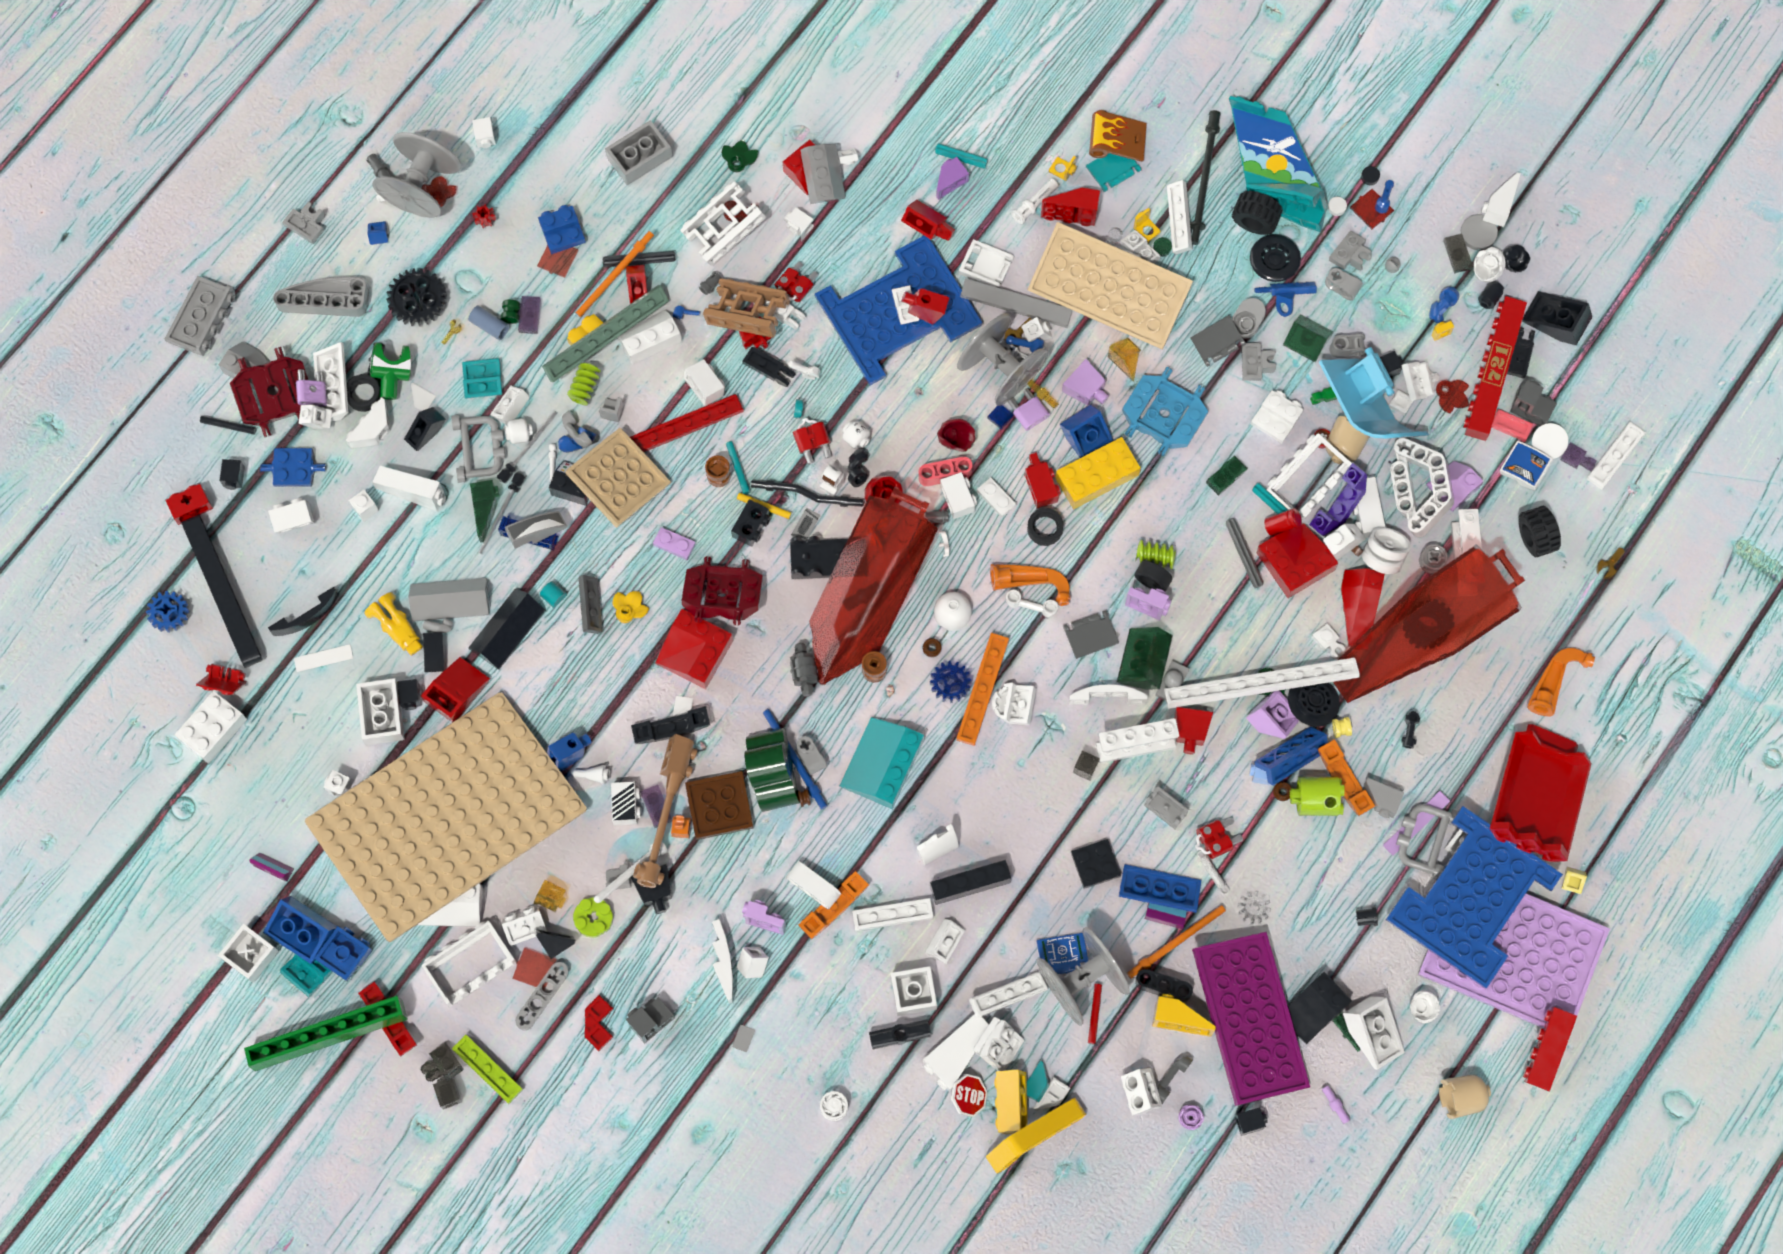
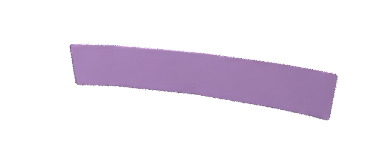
(1438, 801)

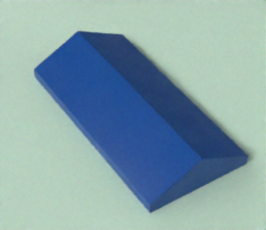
(1160, 888)

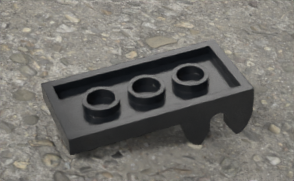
(814, 557)

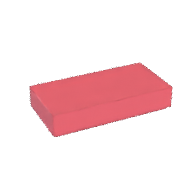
(1511, 425)

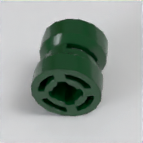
(510, 310)

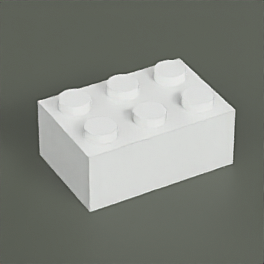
(380, 712)
(210, 727)

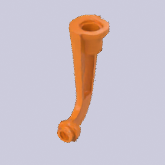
(1017, 575)
(1547, 690)

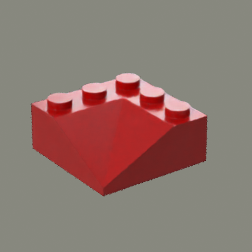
(1296, 559)
(694, 649)

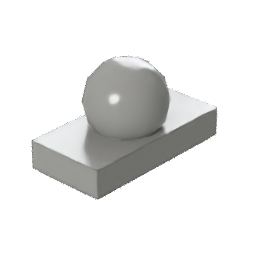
(1173, 678)

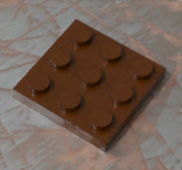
(719, 805)

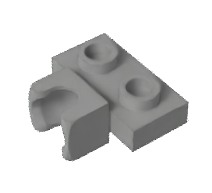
(305, 223)
(1351, 251)
(1256, 362)

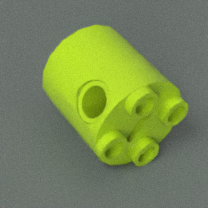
(1318, 796)

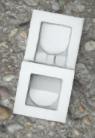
(901, 307)

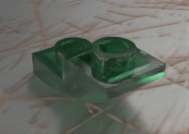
(1227, 475)

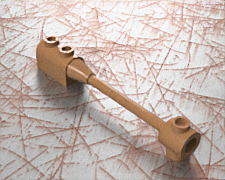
(675, 768)

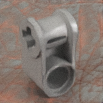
(1345, 284)
(1352, 346)
(811, 758)

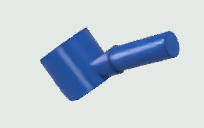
(679, 311)

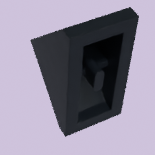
(554, 942)

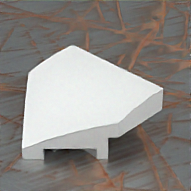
(1419, 380)

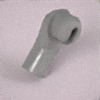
(437, 627)

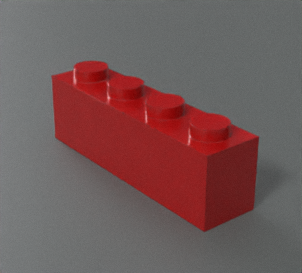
(1550, 1048)

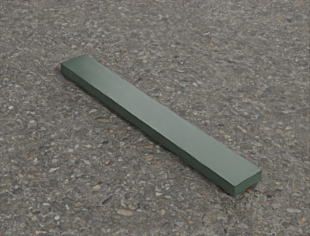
(605, 333)

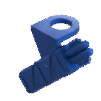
(1286, 292)

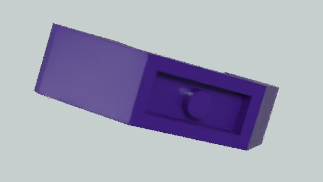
(1345, 503)

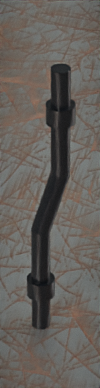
(771, 485)

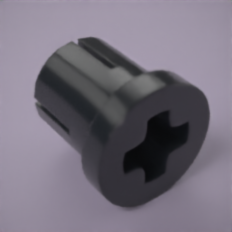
(1367, 917)

